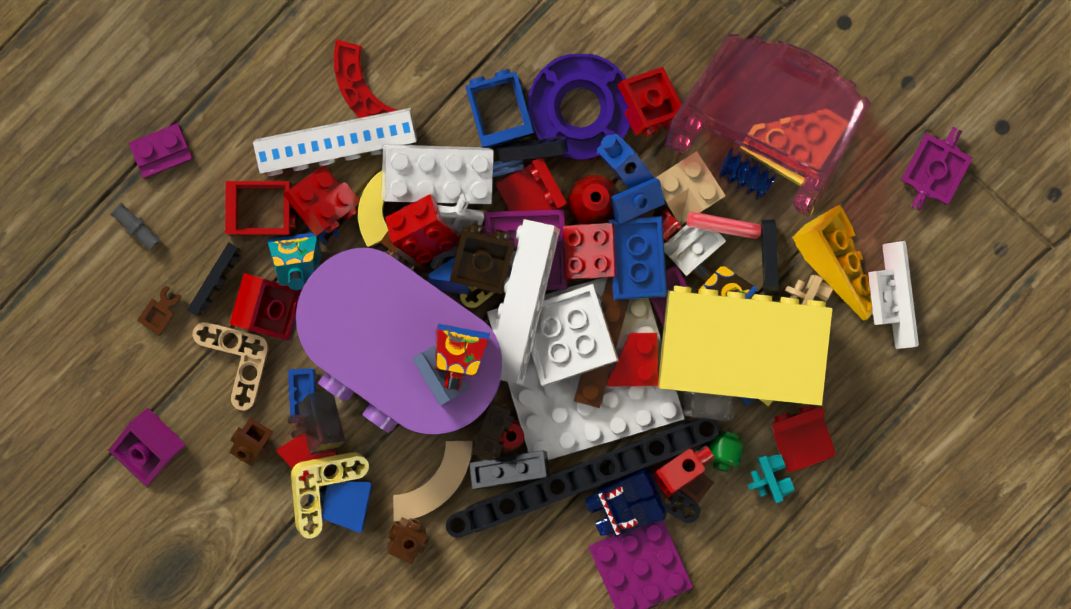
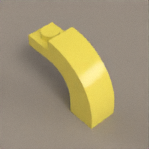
(371, 212)

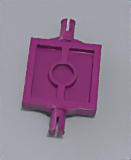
(936, 169)

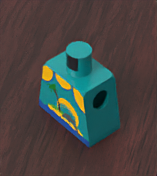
(295, 258)

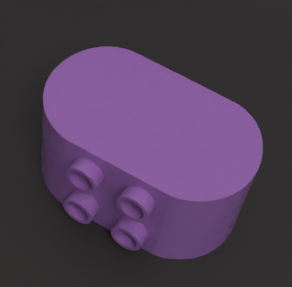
(364, 324)

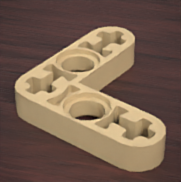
(247, 358)

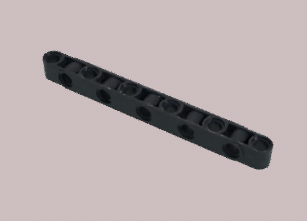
(581, 477)

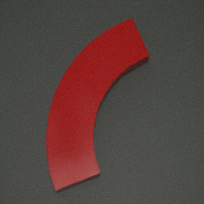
(352, 83)

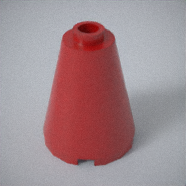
(582, 206)

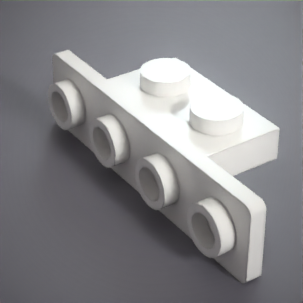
(893, 295)

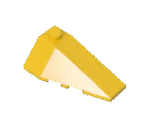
(830, 251)

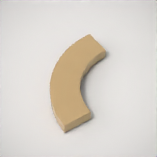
(439, 487)

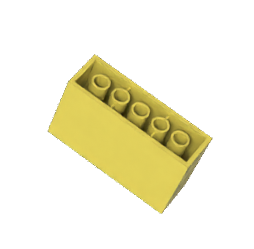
(745, 346)

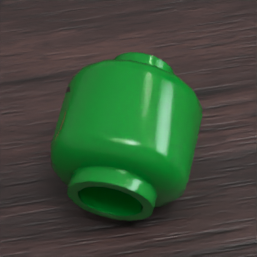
(726, 451)

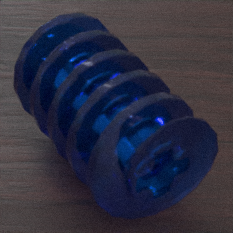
(746, 174)

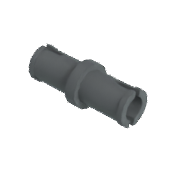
(135, 226)

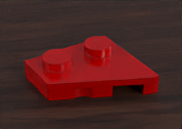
(636, 362)

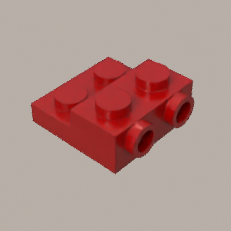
(650, 101)
(322, 201)

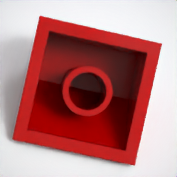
(265, 307)

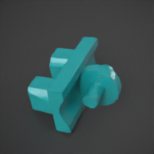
(768, 466)

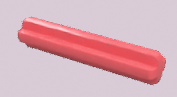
(724, 225)

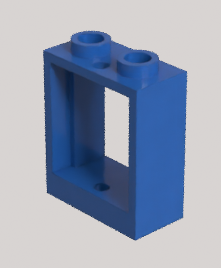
(501, 78)

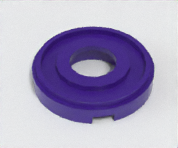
(570, 73)

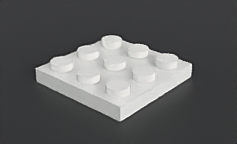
(571, 336)

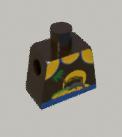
(723, 281)

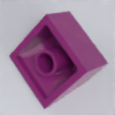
(146, 446)

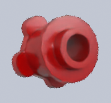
(669, 225)
(510, 445)

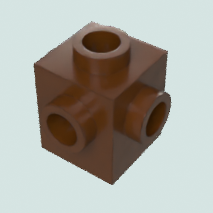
(251, 442)
(407, 539)

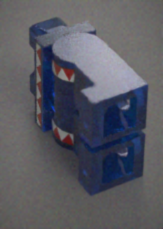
(627, 503)

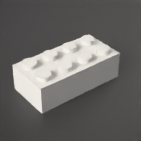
(442, 171)

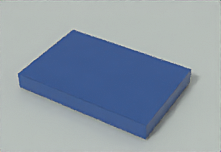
(639, 259)

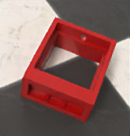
(232, 209)

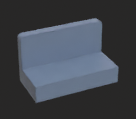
(436, 379)

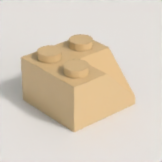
(689, 188)

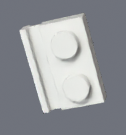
(692, 247)

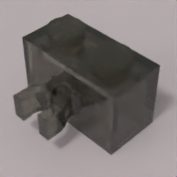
(319, 422)

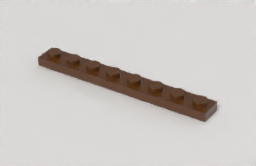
(593, 383)

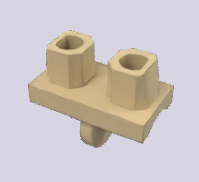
(814, 288)

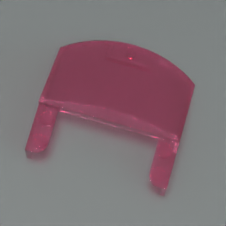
(777, 106)

